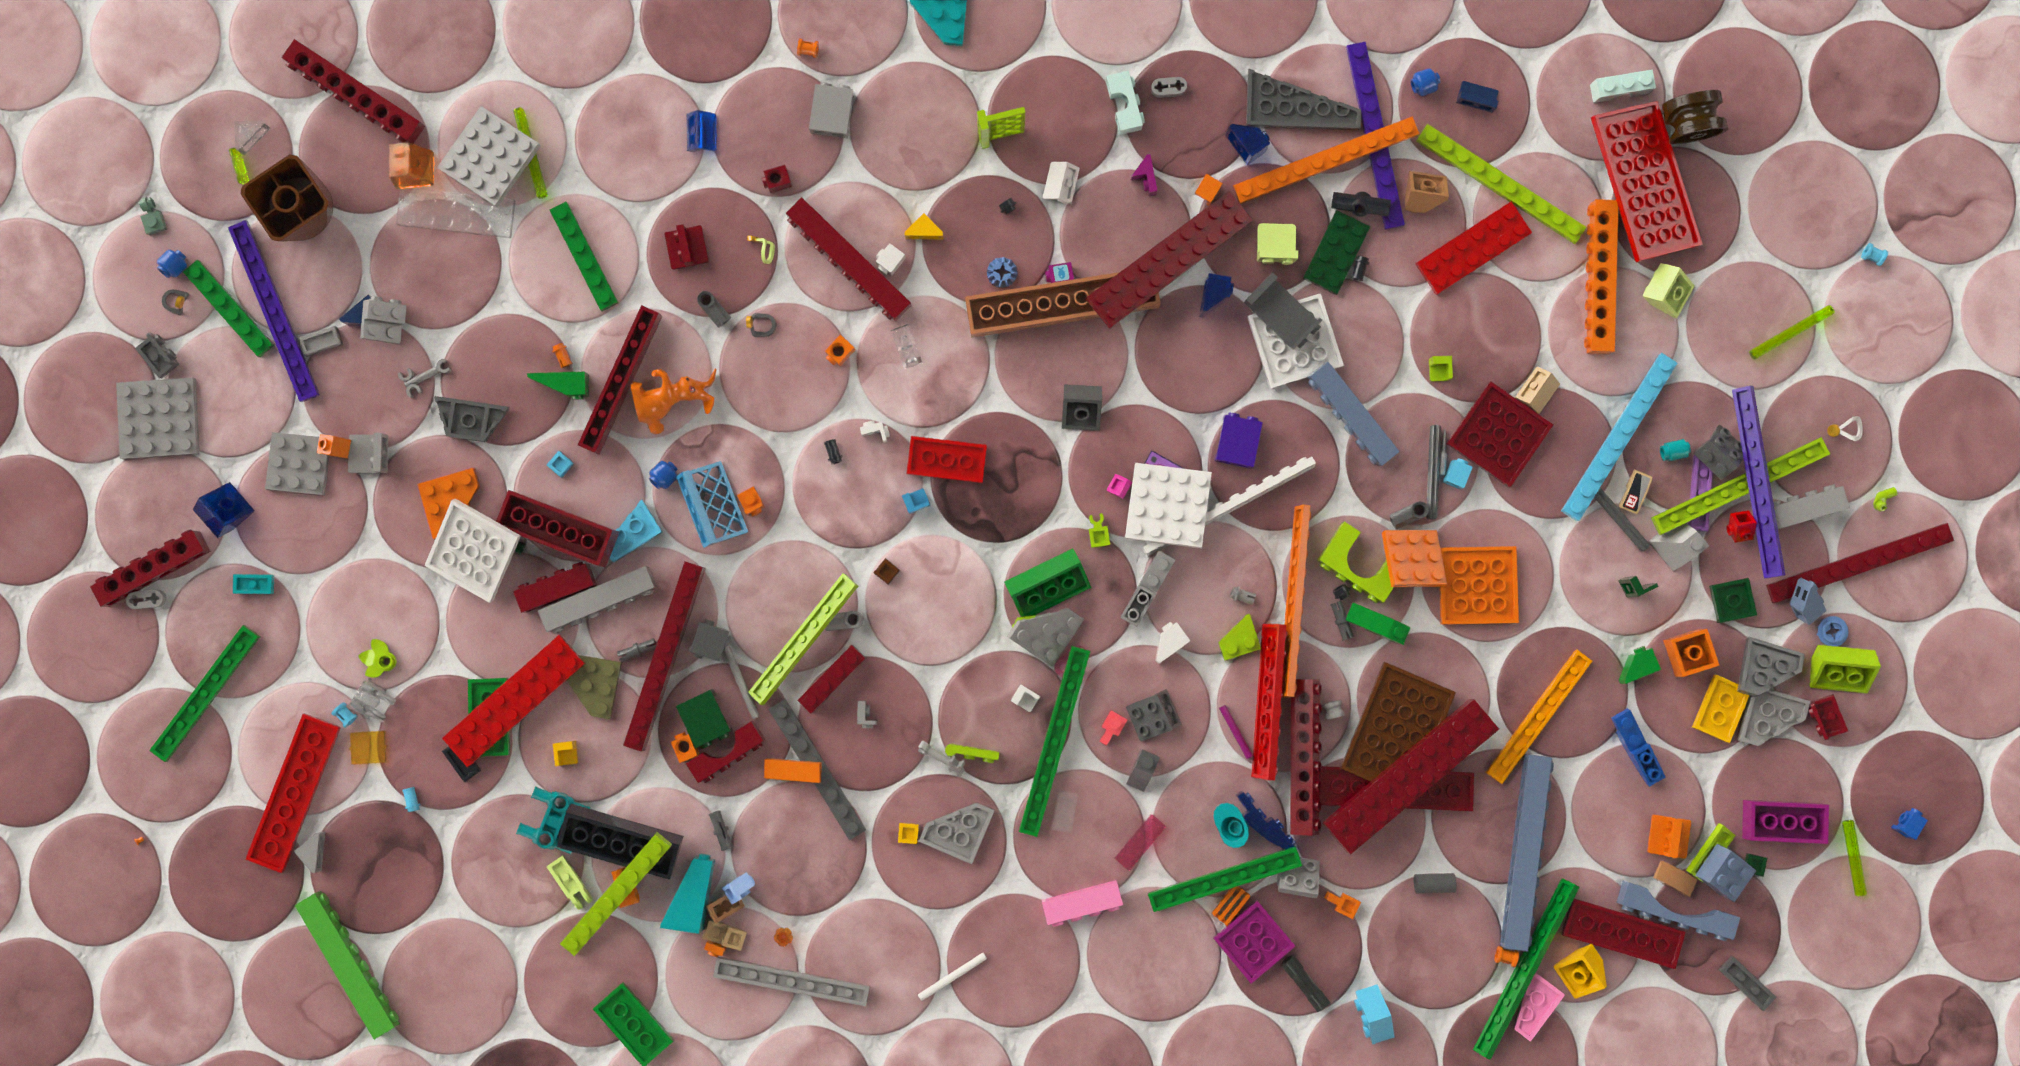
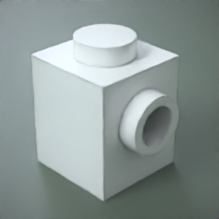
(889, 259)

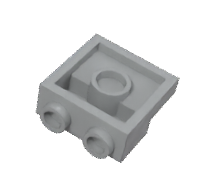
(382, 320)

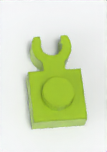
(1098, 535)

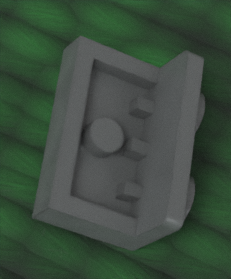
(157, 355)

